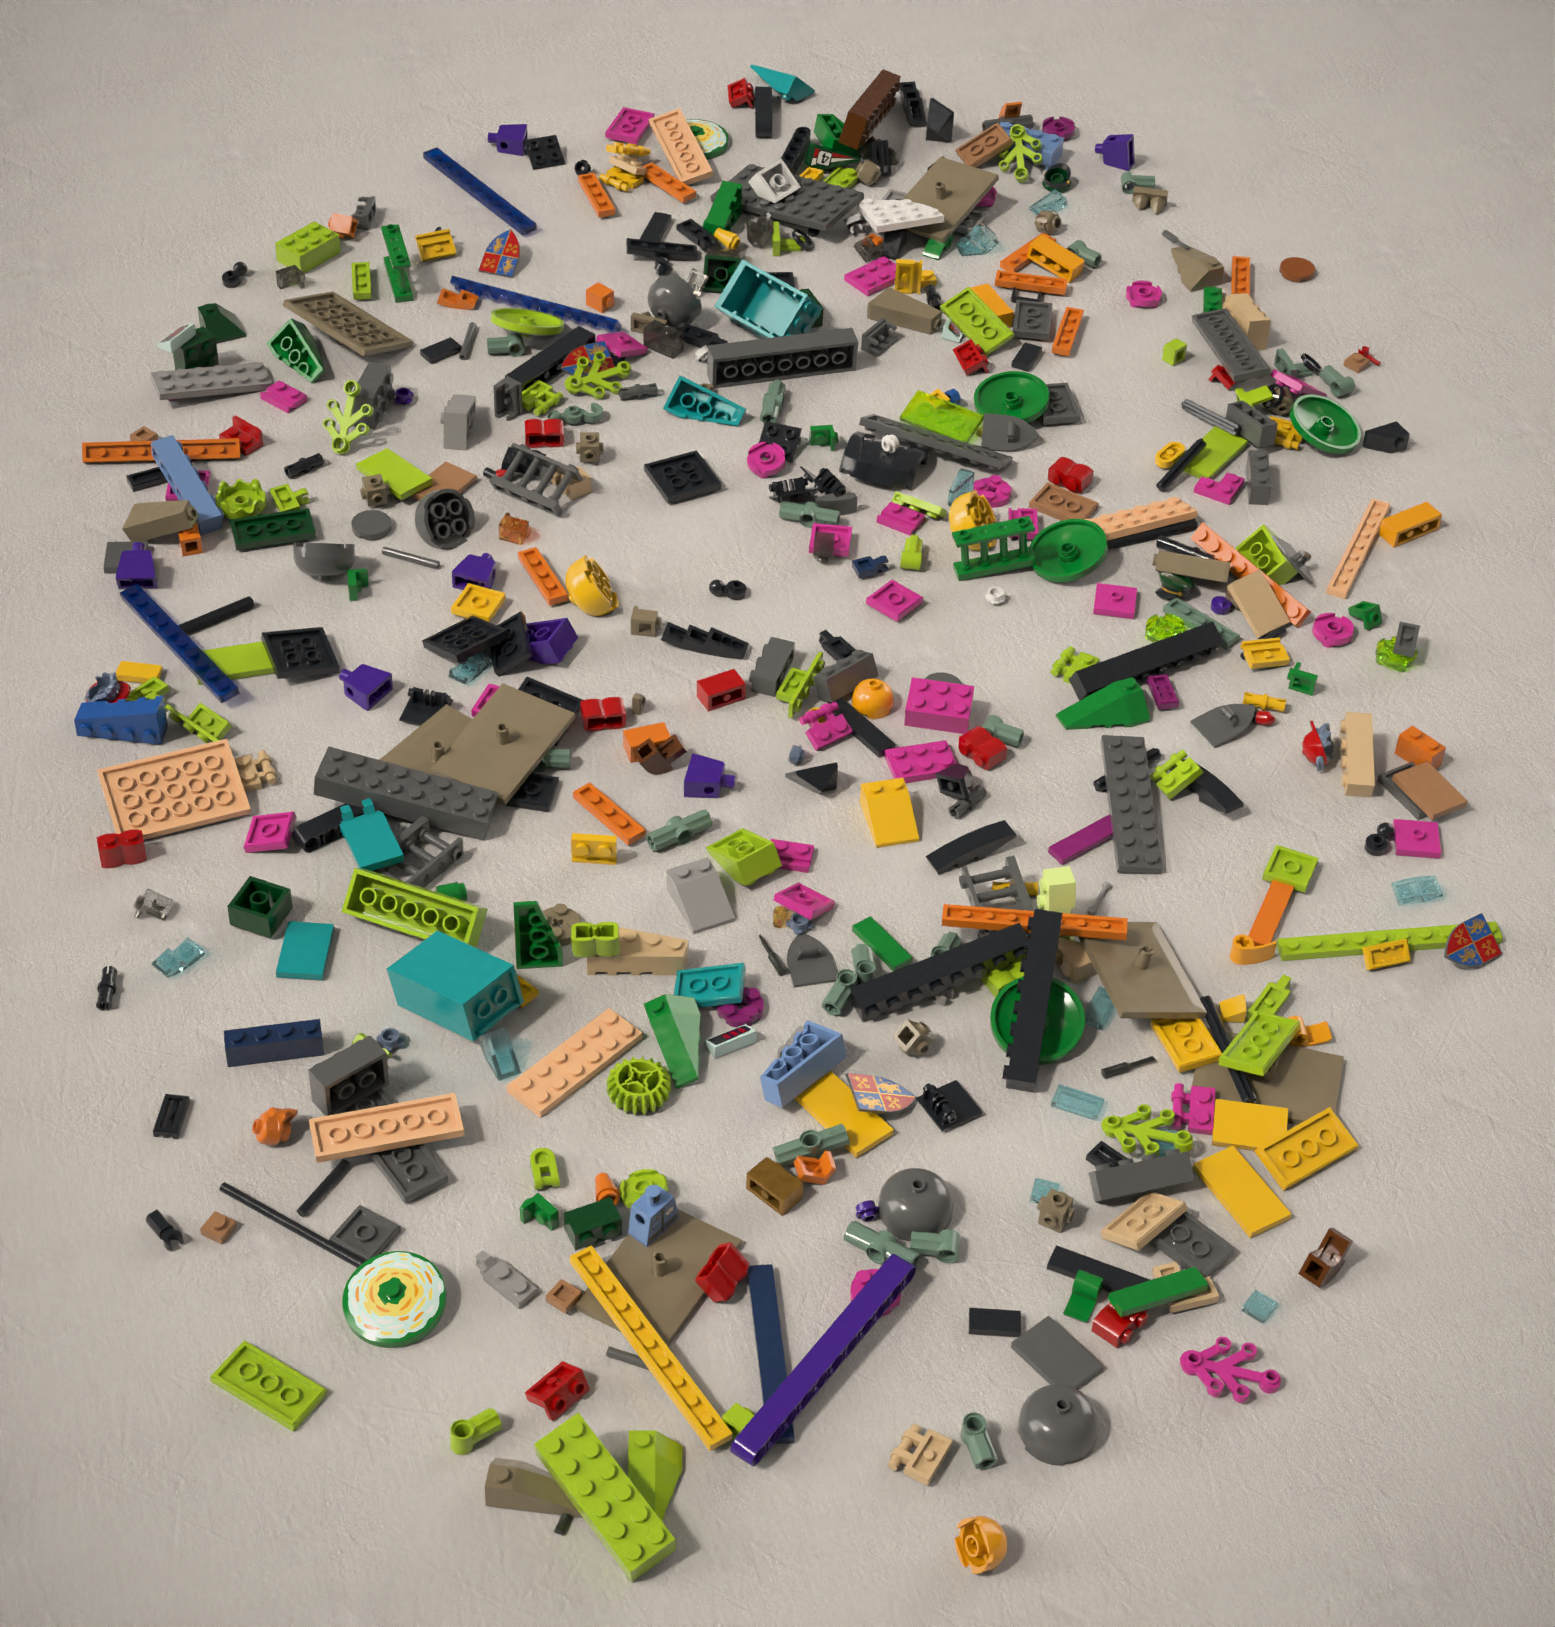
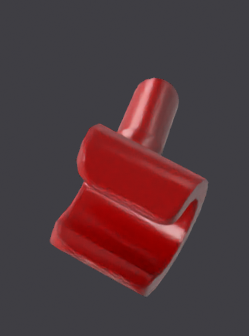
(1365, 352)

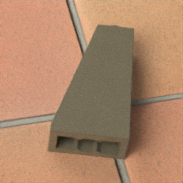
(904, 312)
(159, 519)
(1191, 566)

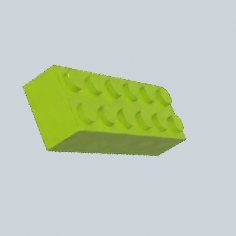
(412, 908)
(605, 1497)

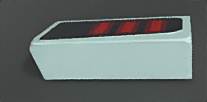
(951, 332)
(177, 338)
(731, 1040)

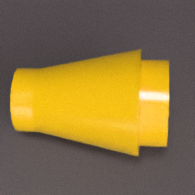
(727, 238)

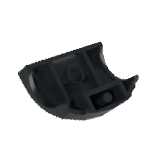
(873, 464)

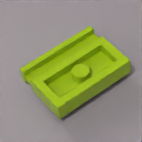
(843, 177)

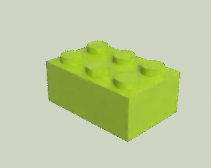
(308, 247)

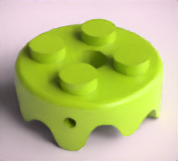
(249, 493)

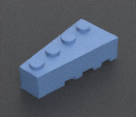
(1051, 145)
(802, 1063)

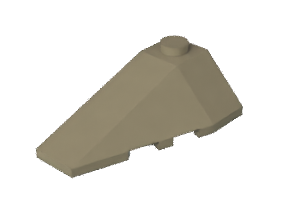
(1197, 268)
(525, 1488)

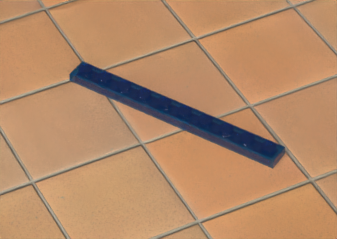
(480, 191)
(540, 305)
(179, 643)

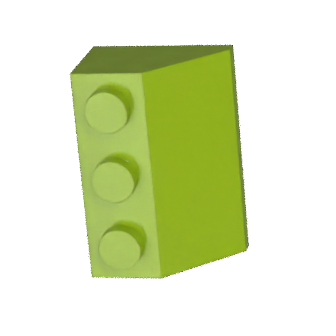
(1267, 556)

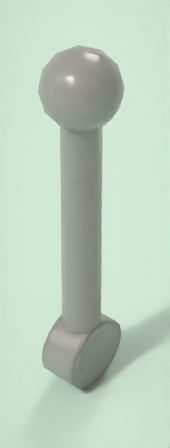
(1092, 909)

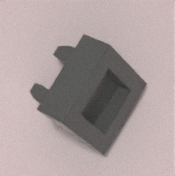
(855, 221)

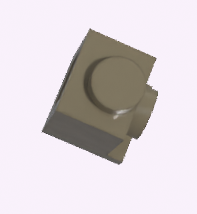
(645, 622)

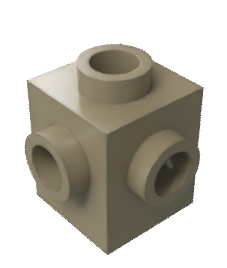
(589, 447)
(374, 490)
(914, 1038)
(1055, 1210)

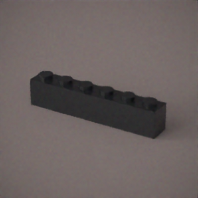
(548, 362)

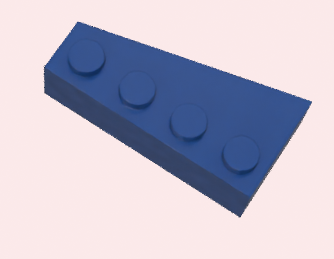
(124, 721)

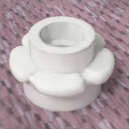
(702, 353)
(890, 443)
(995, 595)

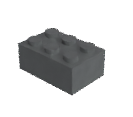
(375, 391)
(349, 1076)

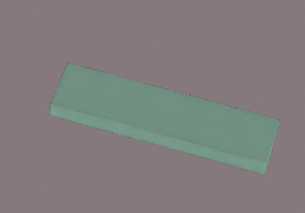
(1195, 618)

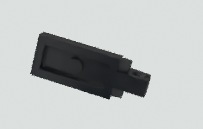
(700, 336)
(835, 646)

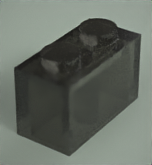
(663, 339)

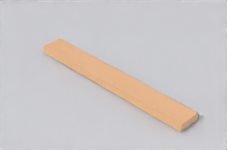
(1358, 549)

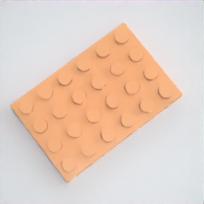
(175, 790)

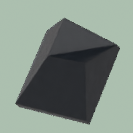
(939, 122)
(817, 778)

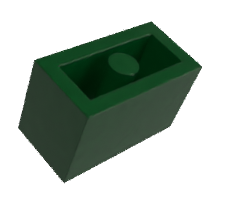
(593, 1223)

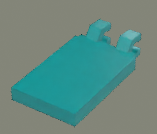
(370, 838)

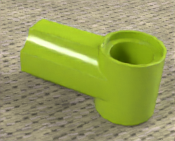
(911, 555)
(468, 1432)

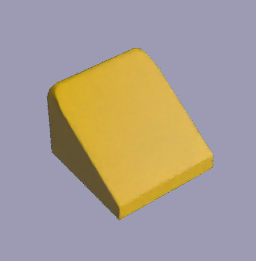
(1233, 1009)

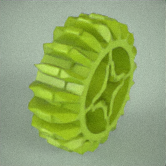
(639, 1079)

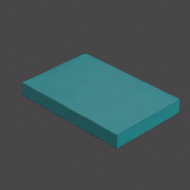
(305, 950)
(712, 984)

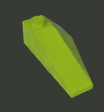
(654, 1467)

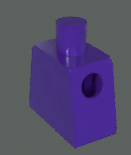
(510, 138)
(1117, 151)
(136, 567)
(474, 570)
(366, 685)
(706, 778)

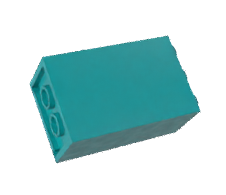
(766, 304)
(455, 985)

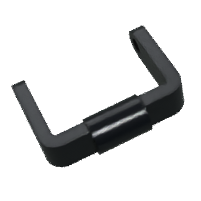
(1014, 298)

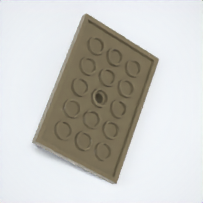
(953, 191)
(348, 323)
(429, 741)
(504, 742)
(1144, 974)
(1298, 1080)
(662, 1274)

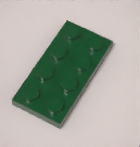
(272, 529)

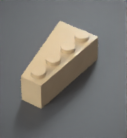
(1249, 318)
(1357, 754)
(643, 953)

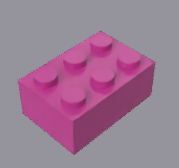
(939, 705)

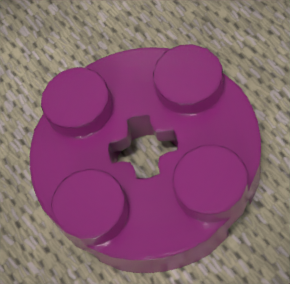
(1062, 127)
(752, 1009)

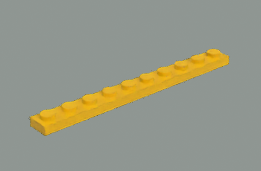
(651, 1348)

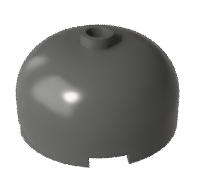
(673, 301)
(444, 514)
(323, 559)
(915, 1202)
(1058, 1424)

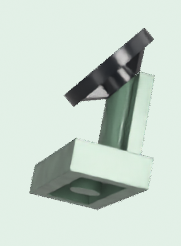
(1285, 364)

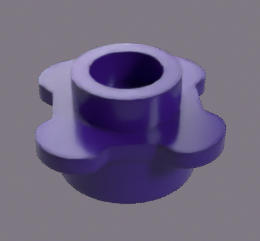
(403, 396)

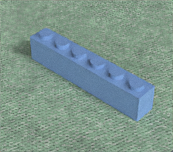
(187, 483)

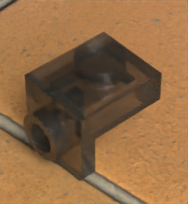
(868, 249)
(290, 276)
(697, 281)
(824, 546)
(153, 904)

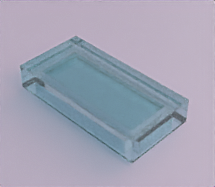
(1099, 1009)
(1077, 1102)

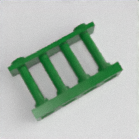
(396, 263)
(997, 562)

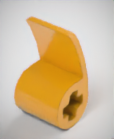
(1245, 953)
(1311, 1034)

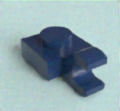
(867, 566)

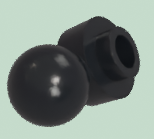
(662, 266)
(232, 277)
(734, 589)
(1384, 832)

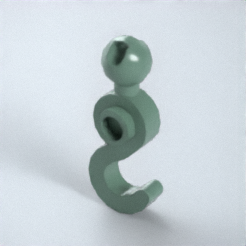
(574, 414)

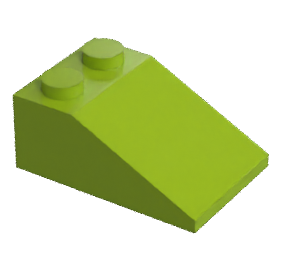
(745, 856)

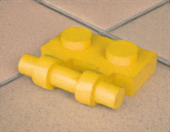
(629, 149)
(621, 179)
(1286, 429)

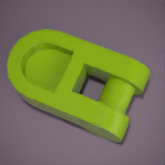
(543, 1161)

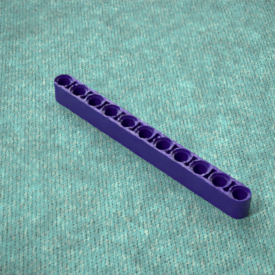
(822, 1360)

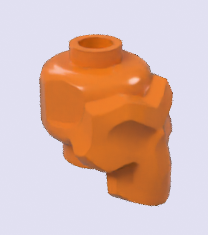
(274, 1125)

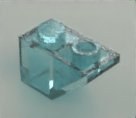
(977, 241)

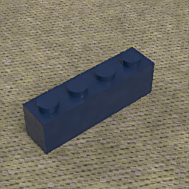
(273, 1043)

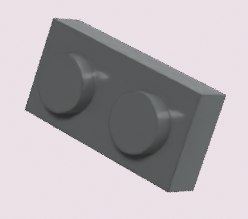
(1406, 639)

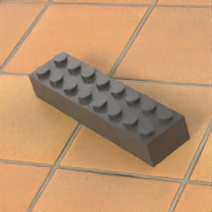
(782, 358)
(406, 792)

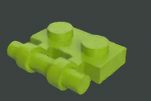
(536, 393)
(1077, 662)
(1178, 778)

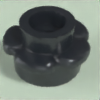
(578, 167)

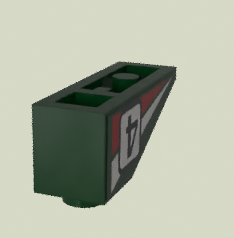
(826, 158)

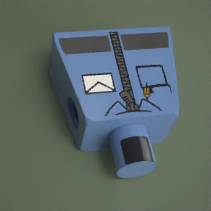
(652, 1214)

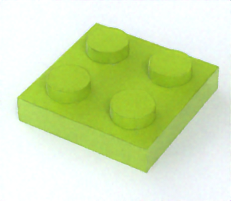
(1290, 868)

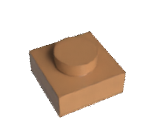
(1356, 362)
(143, 434)
(218, 1227)
(563, 1296)

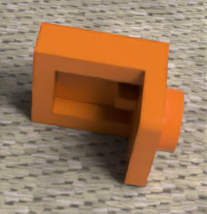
(815, 1170)

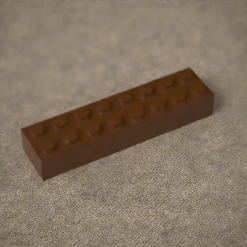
(870, 109)

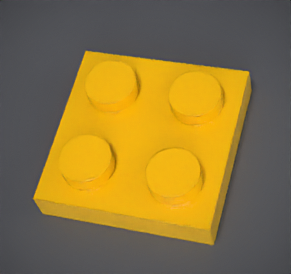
(478, 602)

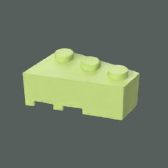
(1057, 892)

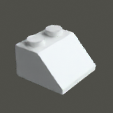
(774, 182)

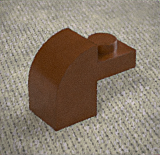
(659, 758)
(1327, 1260)

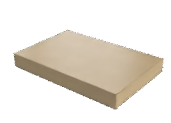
(1258, 603)
(1143, 1220)

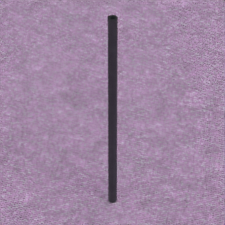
(291, 1225)

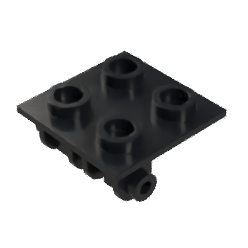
(544, 152)
(783, 435)
(825, 482)
(781, 490)
(423, 706)
(948, 1105)

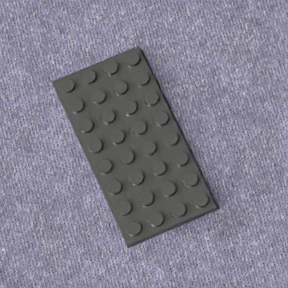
(813, 205)

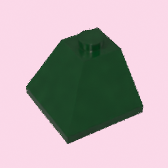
(719, 271)
(220, 322)

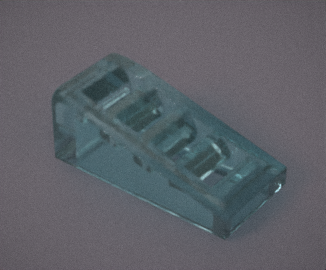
(1053, 202)
(962, 484)

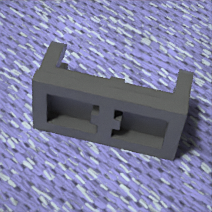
(365, 213)
(879, 338)
(508, 398)

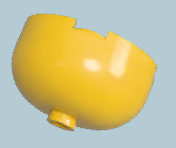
(969, 512)
(590, 587)

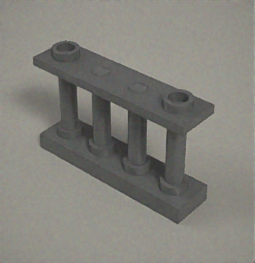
(535, 497)
(408, 842)
(1015, 890)

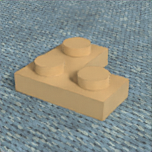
(628, 163)
(1196, 1300)

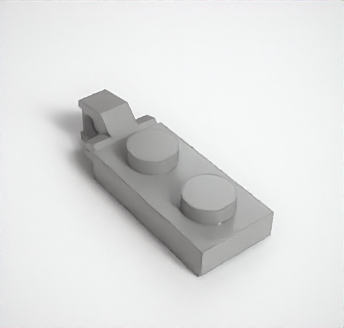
(505, 1279)

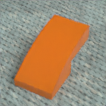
(1011, 110)
(450, 299)

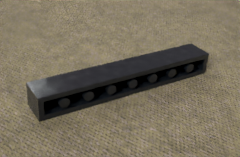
(1148, 659)
(939, 973)
(1033, 1002)

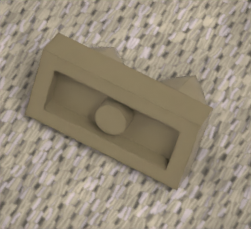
(1154, 197)
(639, 321)

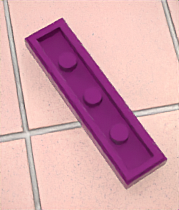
(1082, 841)

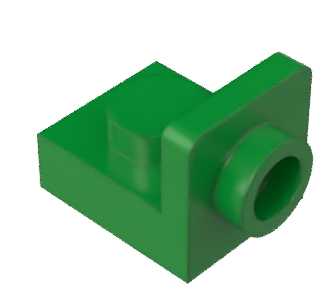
(823, 436)
(356, 579)
(1368, 612)
(1301, 680)
(541, 1209)

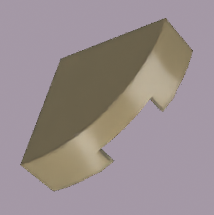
(638, 703)

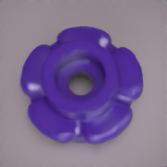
(866, 1210)

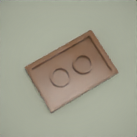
(984, 146)
(448, 477)
(1062, 503)
(1429, 790)

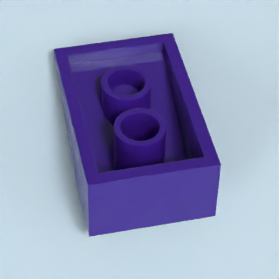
(551, 640)

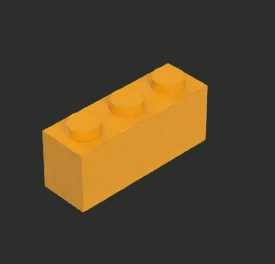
(1055, 258)
(995, 303)
(1410, 524)

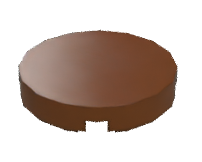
(1297, 269)

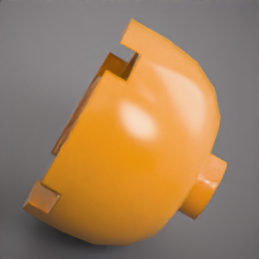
(873, 698)
(980, 1543)

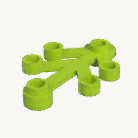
(1019, 151)
(596, 378)
(347, 419)
(1117, 1126)

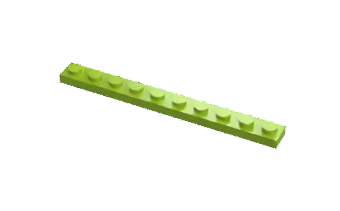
(1351, 943)

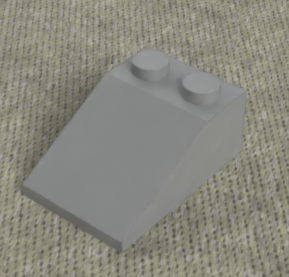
(699, 895)

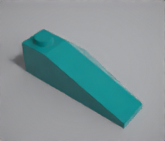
(787, 85)
(699, 403)

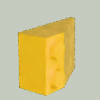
(889, 812)

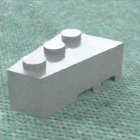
(457, 418)

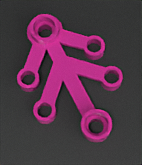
(1227, 1369)

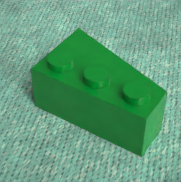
(828, 131)
(725, 208)

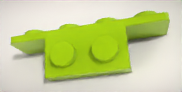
(798, 684)
(202, 720)

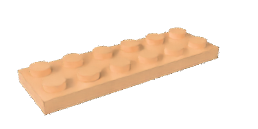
(680, 147)
(1145, 517)
(574, 1062)
(386, 1127)

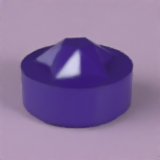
(1220, 605)

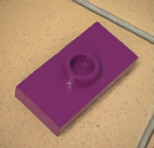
(1162, 692)

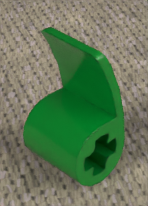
(934, 248)
(1084, 1296)

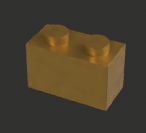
(774, 1185)

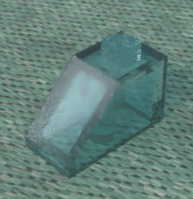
(499, 1053)

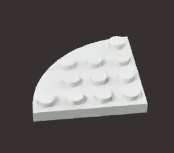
(897, 214)

